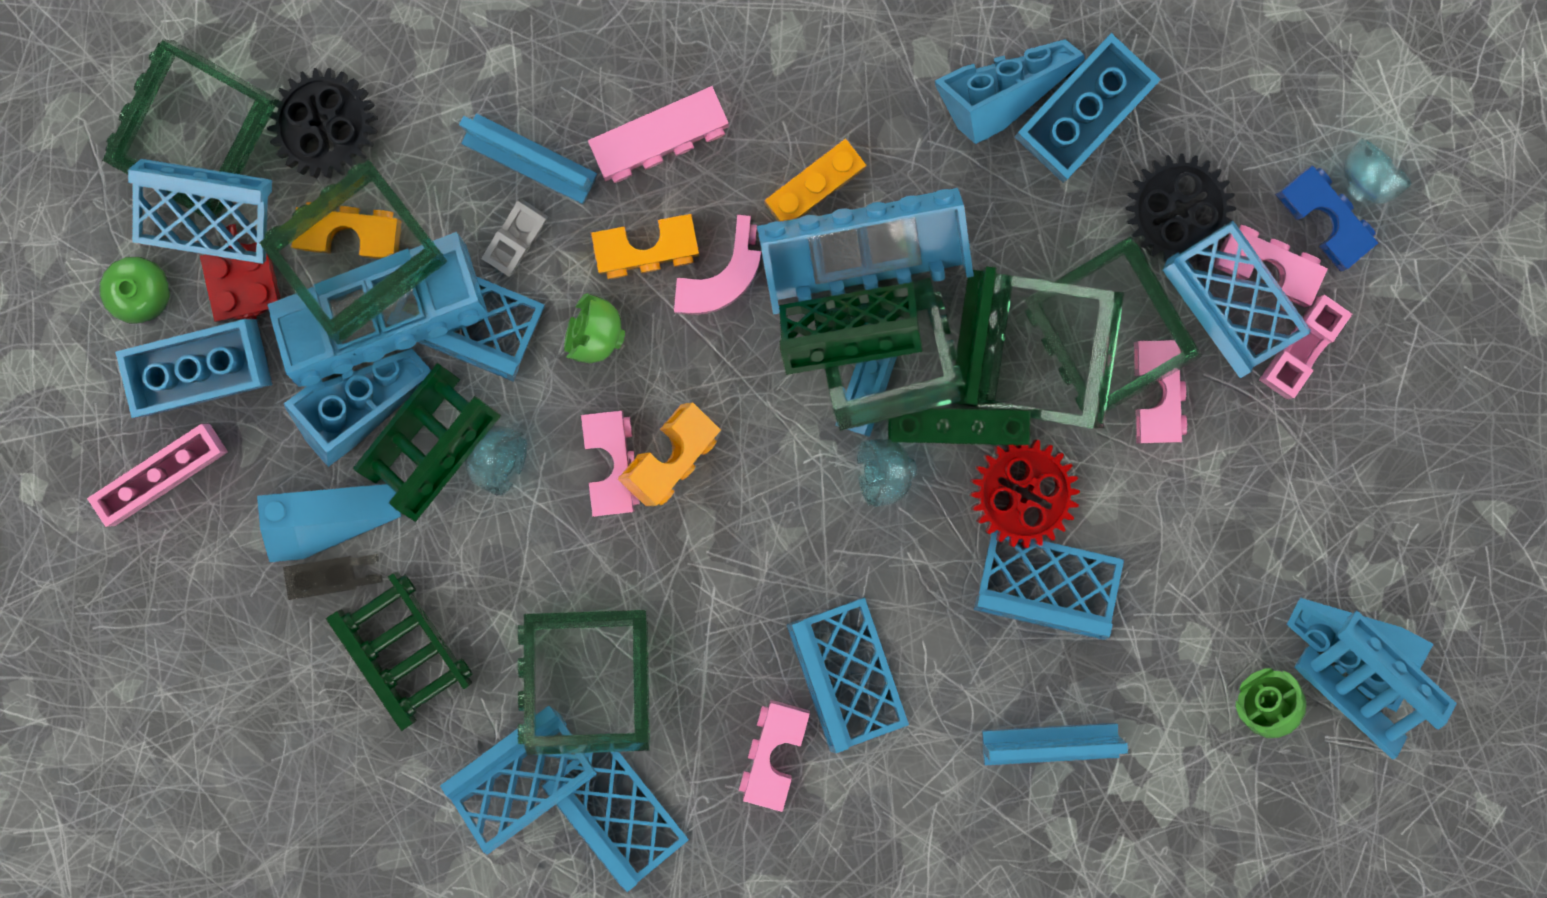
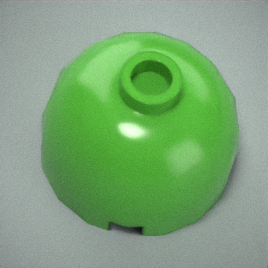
(134, 290)
(594, 331)
(1271, 703)

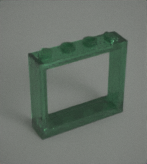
(146, 90)
(383, 293)
(1158, 296)
(1101, 357)
(908, 398)
(591, 742)

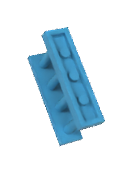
(1393, 667)

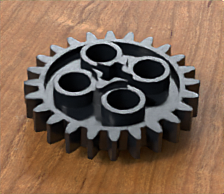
(349, 111)
(1165, 181)

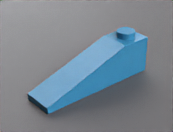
(996, 95)
(348, 408)
(313, 521)
(1320, 626)

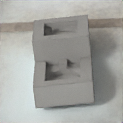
(515, 237)

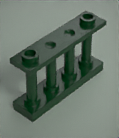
(962, 427)
(444, 458)
(365, 653)

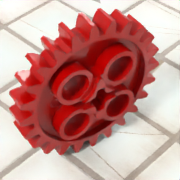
(1010, 519)

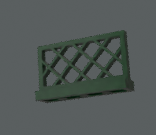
(973, 332)
(854, 341)

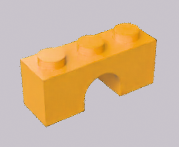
(816, 182)
(377, 233)
(675, 244)
(690, 437)

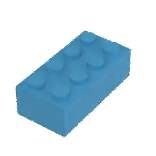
(1087, 108)
(194, 368)

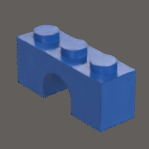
(1349, 236)

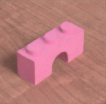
(1298, 274)
(1294, 363)
(1164, 420)
(610, 433)
(764, 783)

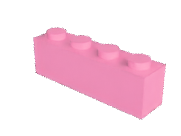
(658, 134)
(157, 475)

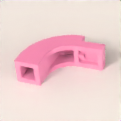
(716, 293)

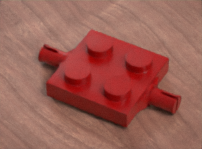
(237, 286)

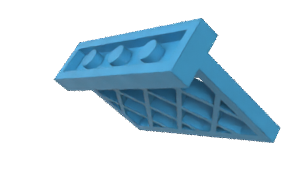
(527, 158)
(196, 183)
(1214, 318)
(478, 352)
(1050, 614)
(820, 685)
(1052, 744)
(496, 762)
(598, 839)

